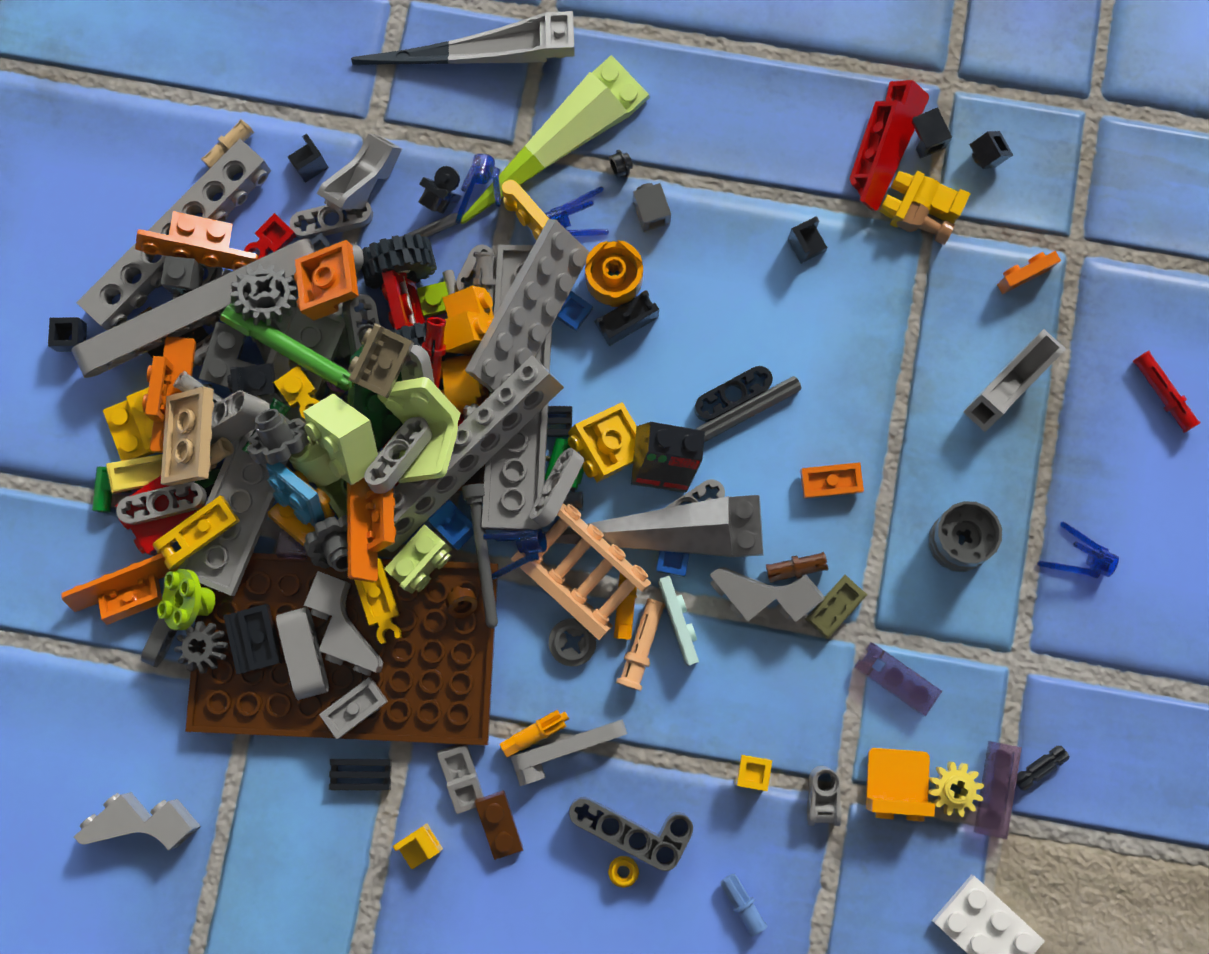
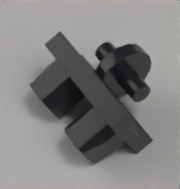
(438, 191)

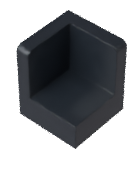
(932, 132)
(308, 160)
(807, 240)

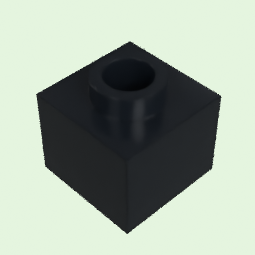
(990, 150)
(62, 328)

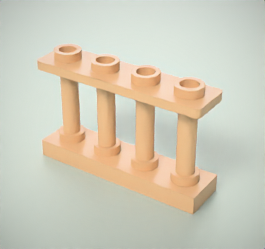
(575, 599)

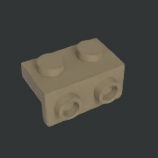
(380, 360)

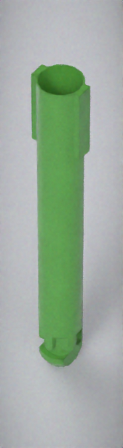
(289, 348)

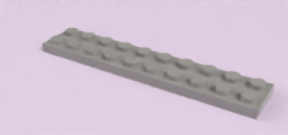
(518, 469)
(243, 480)

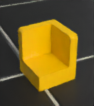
(754, 772)
(418, 846)

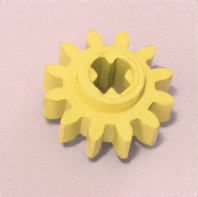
(962, 780)

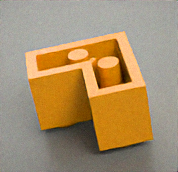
(467, 320)

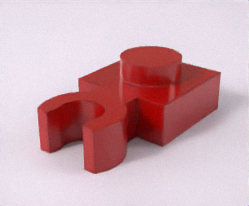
(273, 236)

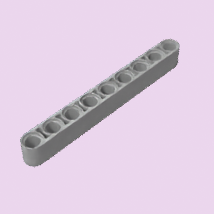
(175, 316)

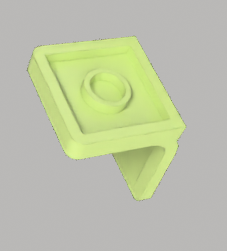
(423, 399)

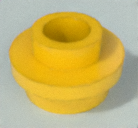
(618, 880)

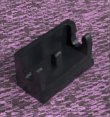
(627, 318)

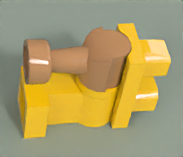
(924, 197)

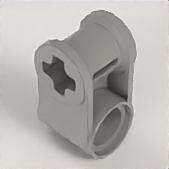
(824, 804)

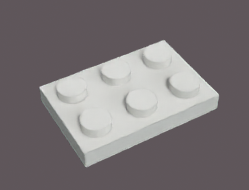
(984, 923)

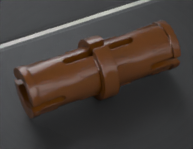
(797, 567)

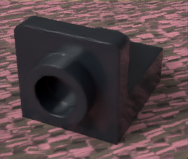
(253, 379)

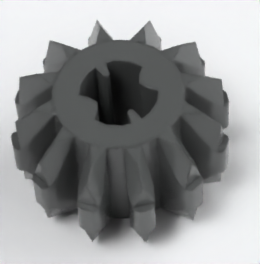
(190, 644)

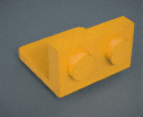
(898, 784)

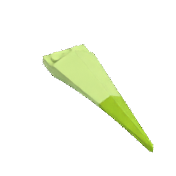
(592, 108)

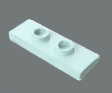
(676, 607)

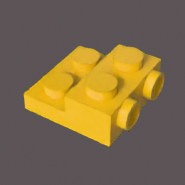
(130, 427)
(605, 442)

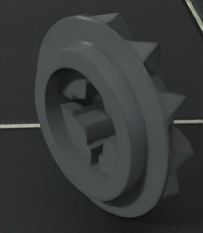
(558, 640)

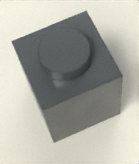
(651, 206)
(181, 275)

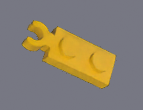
(379, 604)

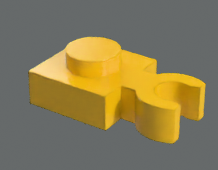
(297, 389)

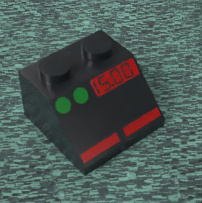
(666, 456)

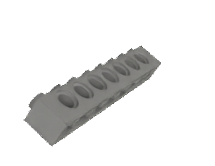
(196, 200)
(476, 442)

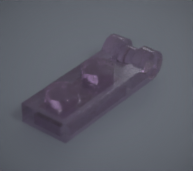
(899, 679)

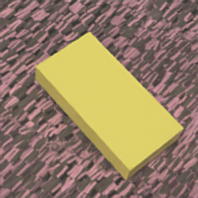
(133, 473)

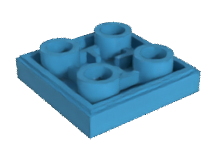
(296, 493)

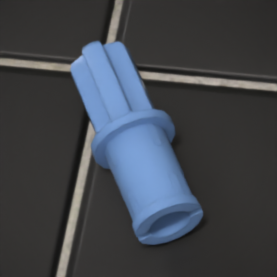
(743, 905)

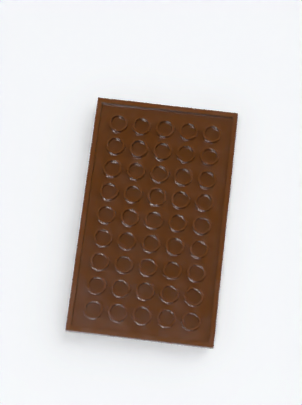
(431, 675)

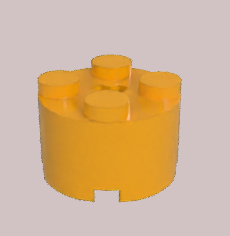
(612, 257)
(459, 386)

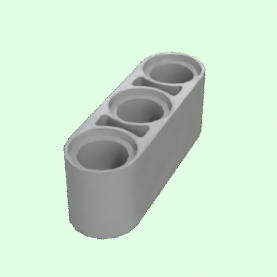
(236, 416)
(302, 653)

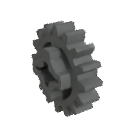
(263, 294)

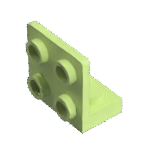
(418, 560)

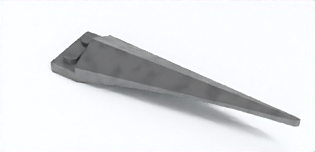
(707, 527)

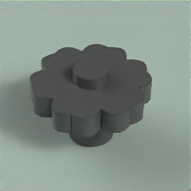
(276, 437)
(329, 544)

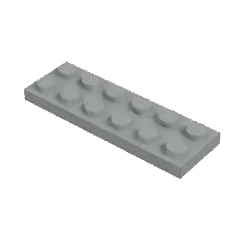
(529, 306)

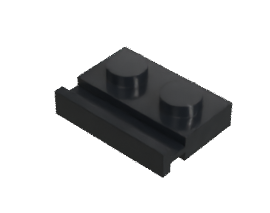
(252, 639)

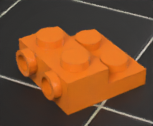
(326, 280)

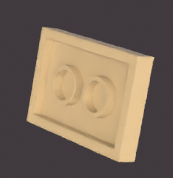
(187, 436)

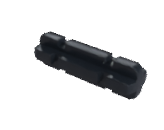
(1041, 767)

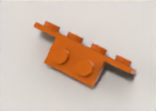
(195, 239)
(161, 375)
(368, 529)
(122, 591)

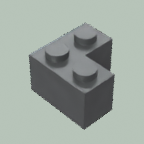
(222, 354)

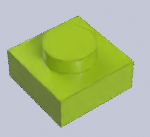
(432, 300)

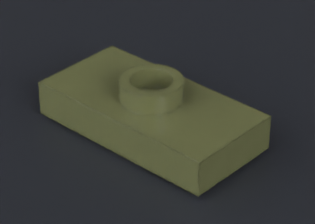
(835, 607)

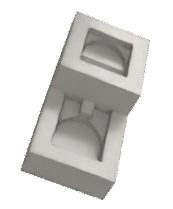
(460, 777)

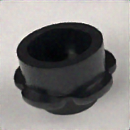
(621, 163)

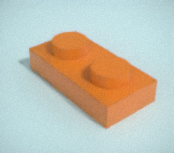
(1037, 266)
(831, 480)

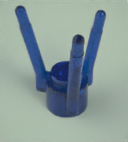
(480, 172)
(562, 213)
(528, 542)
(1098, 558)

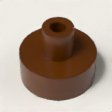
(461, 602)

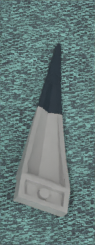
(520, 42)

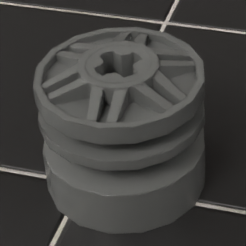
(981, 535)

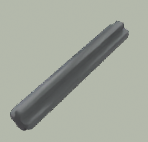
(750, 408)

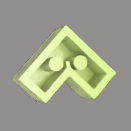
(344, 435)

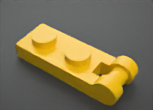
(526, 209)
(196, 532)

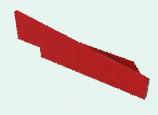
(886, 140)

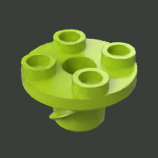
(184, 599)

